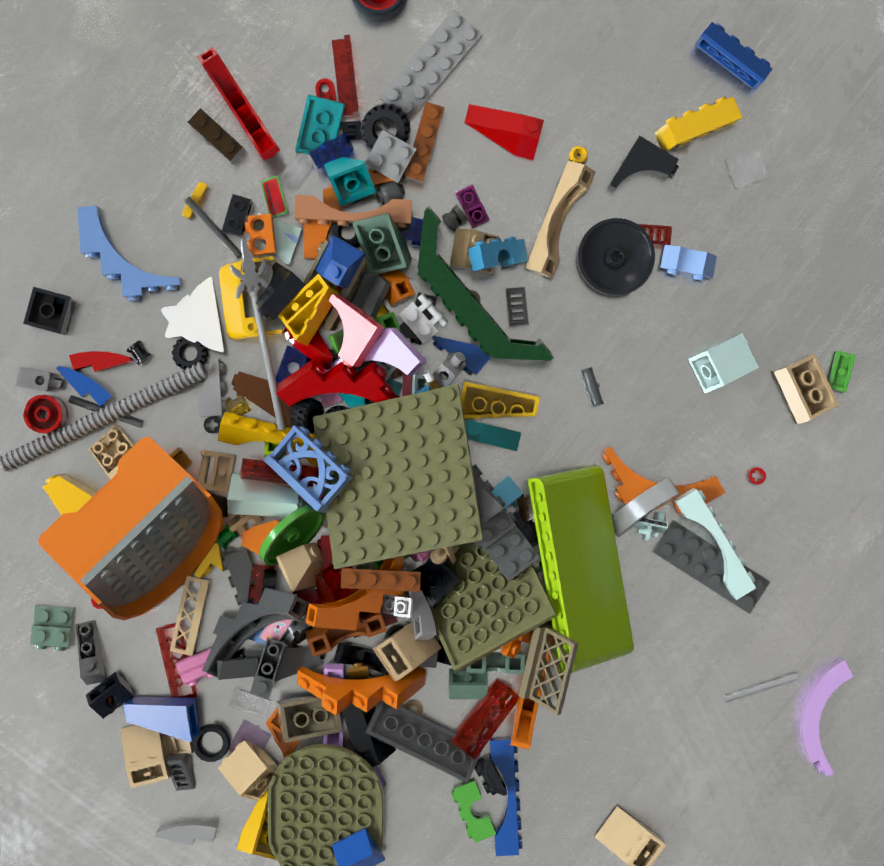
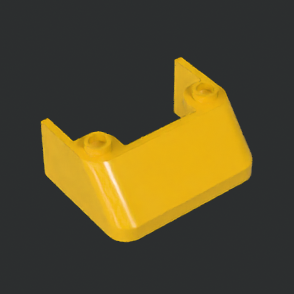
(235, 322)

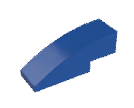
(86, 385)

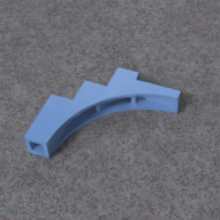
(96, 241)

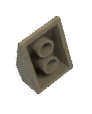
(305, 719)

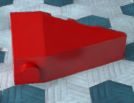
(507, 129)

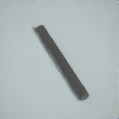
(212, 226)
(93, 407)

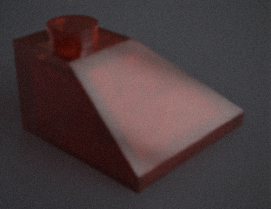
(329, 585)

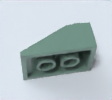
(382, 243)

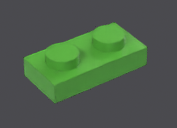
(841, 371)

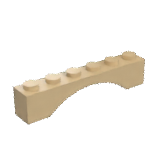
(545, 253)

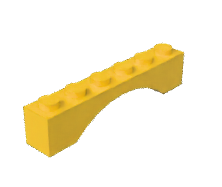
(240, 429)

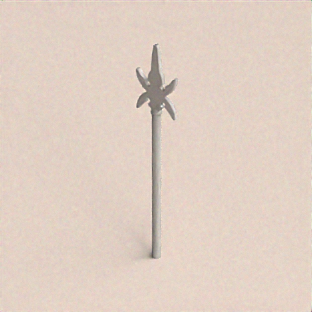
(251, 280)

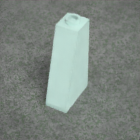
(261, 498)

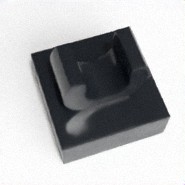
(353, 130)

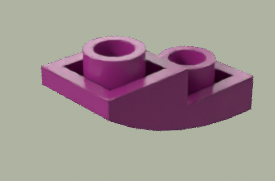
(472, 206)

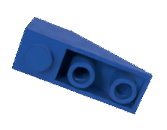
(474, 356)

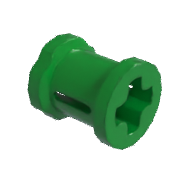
(226, 537)

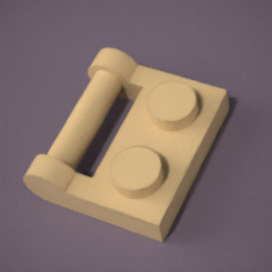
(221, 470)

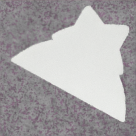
(196, 317)

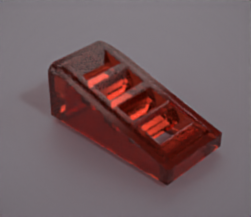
(668, 231)

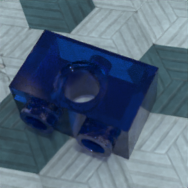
(331, 150)
(290, 356)

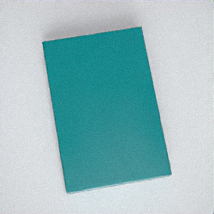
(319, 123)

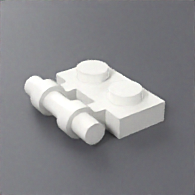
(418, 321)

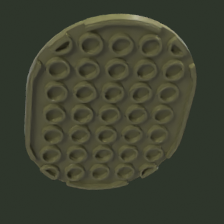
(320, 799)

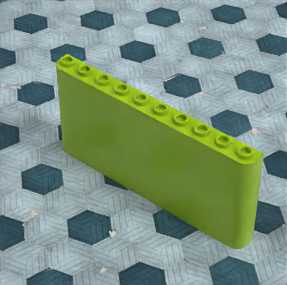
(582, 564)

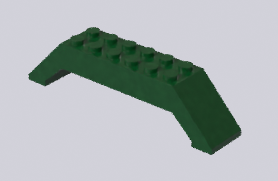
(466, 306)

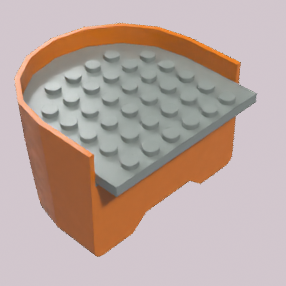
(137, 533)

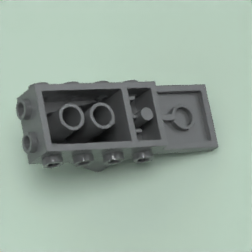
(500, 534)

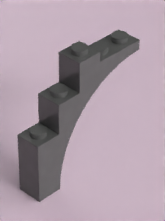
(232, 633)

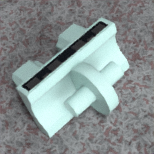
(651, 527)

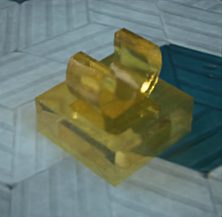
(238, 406)

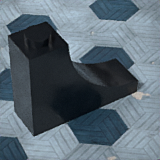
(645, 158)
(280, 291)

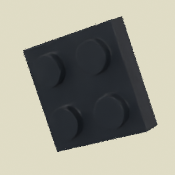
(437, 582)

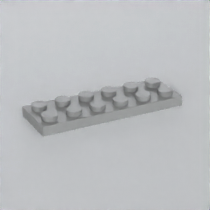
(431, 64)

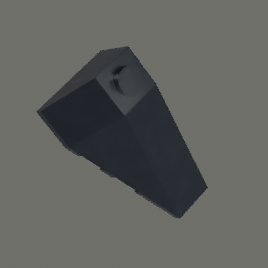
(364, 745)

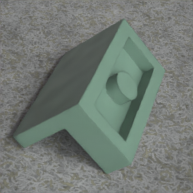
(467, 685)

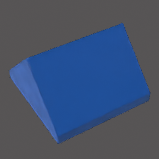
(357, 850)

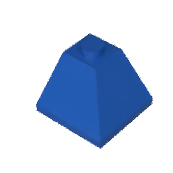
(339, 262)

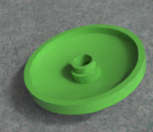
(290, 533)

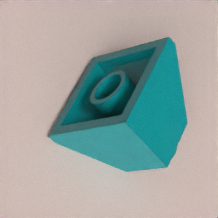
(349, 179)

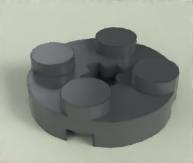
(297, 633)

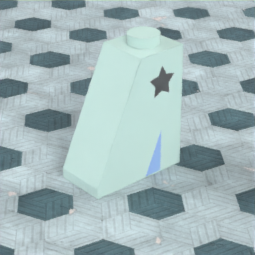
(286, 238)

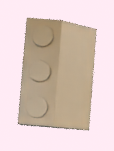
(806, 388)

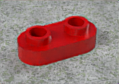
(331, 94)

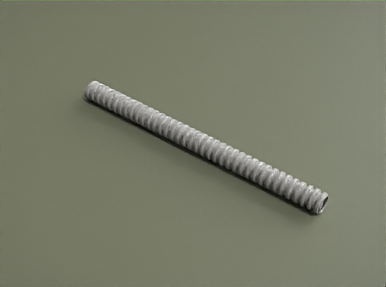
(103, 416)

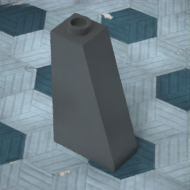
(292, 659)

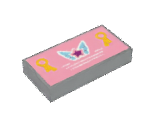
(275, 630)

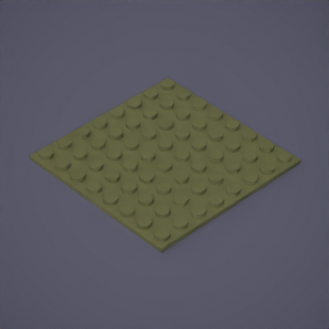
(409, 480)

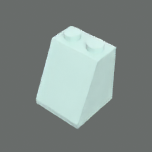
(723, 363)

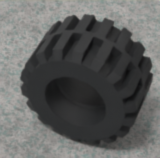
(389, 111)

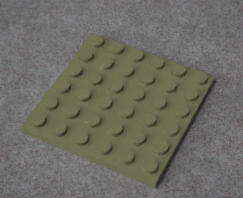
(487, 608)

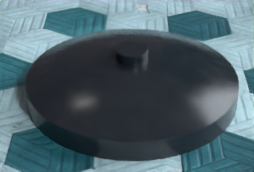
(616, 256)

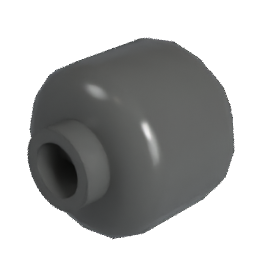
(389, 191)

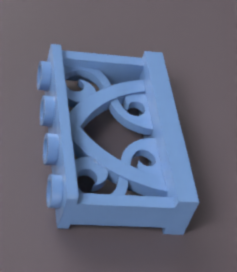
(282, 468)

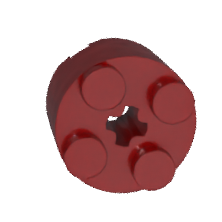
(34, 410)

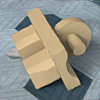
(238, 522)
(440, 555)

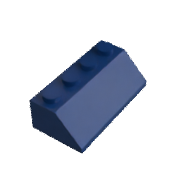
(734, 56)

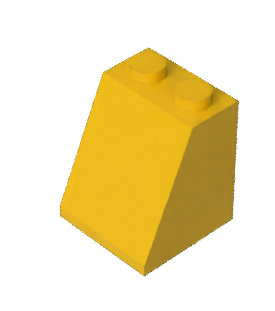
(67, 493)

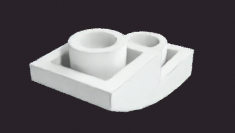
(397, 605)

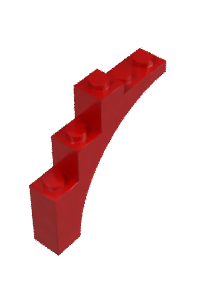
(238, 103)
(313, 381)

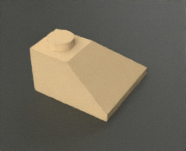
(301, 566)

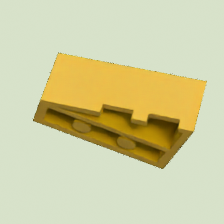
(308, 309)

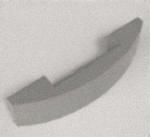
(643, 505)

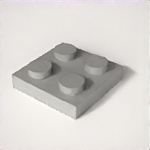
(390, 156)

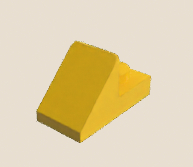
(213, 557)

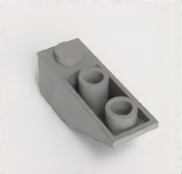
(211, 395)

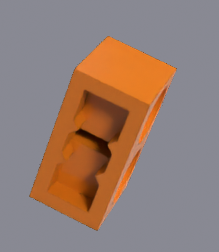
(266, 234)

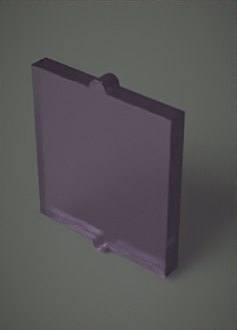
(251, 734)

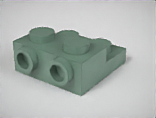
(52, 627)

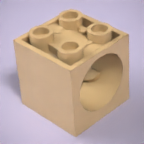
(248, 770)

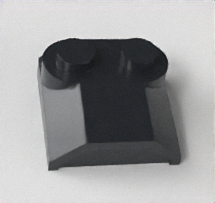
(493, 781)

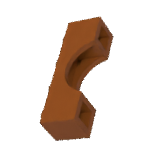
(424, 142)
(381, 580)
(325, 639)

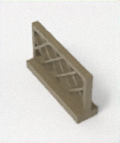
(537, 661)

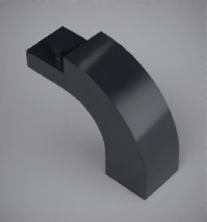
(355, 653)

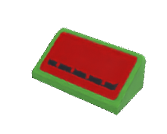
(274, 196)

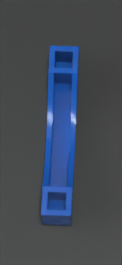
(506, 837)

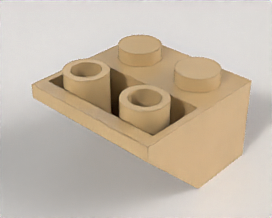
(463, 241)

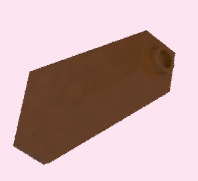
(258, 392)

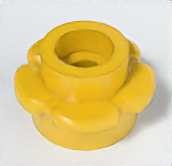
(578, 150)

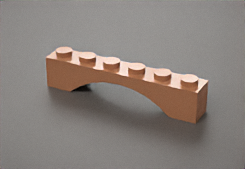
(310, 208)

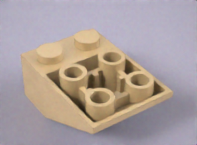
(110, 449)
(403, 653)
(143, 755)
(630, 839)

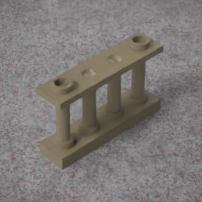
(333, 318)

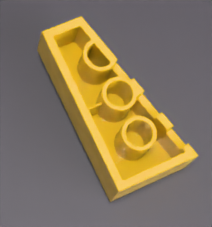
(698, 124)
(491, 401)

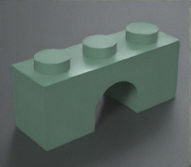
(499, 662)

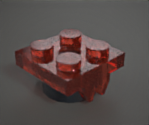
(264, 577)

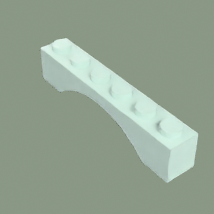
(735, 576)

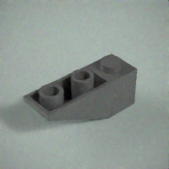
(240, 568)
(89, 653)
(267, 668)

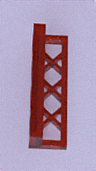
(345, 75)
(261, 471)
(169, 663)
(484, 717)

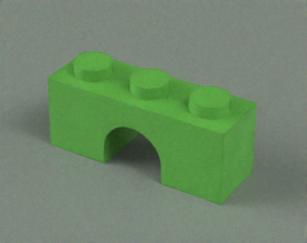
(479, 826)

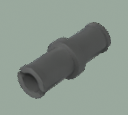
(592, 387)

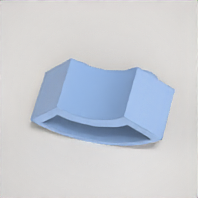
(689, 262)

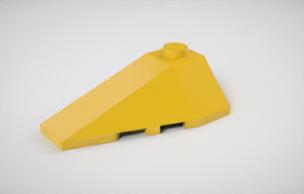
(255, 832)

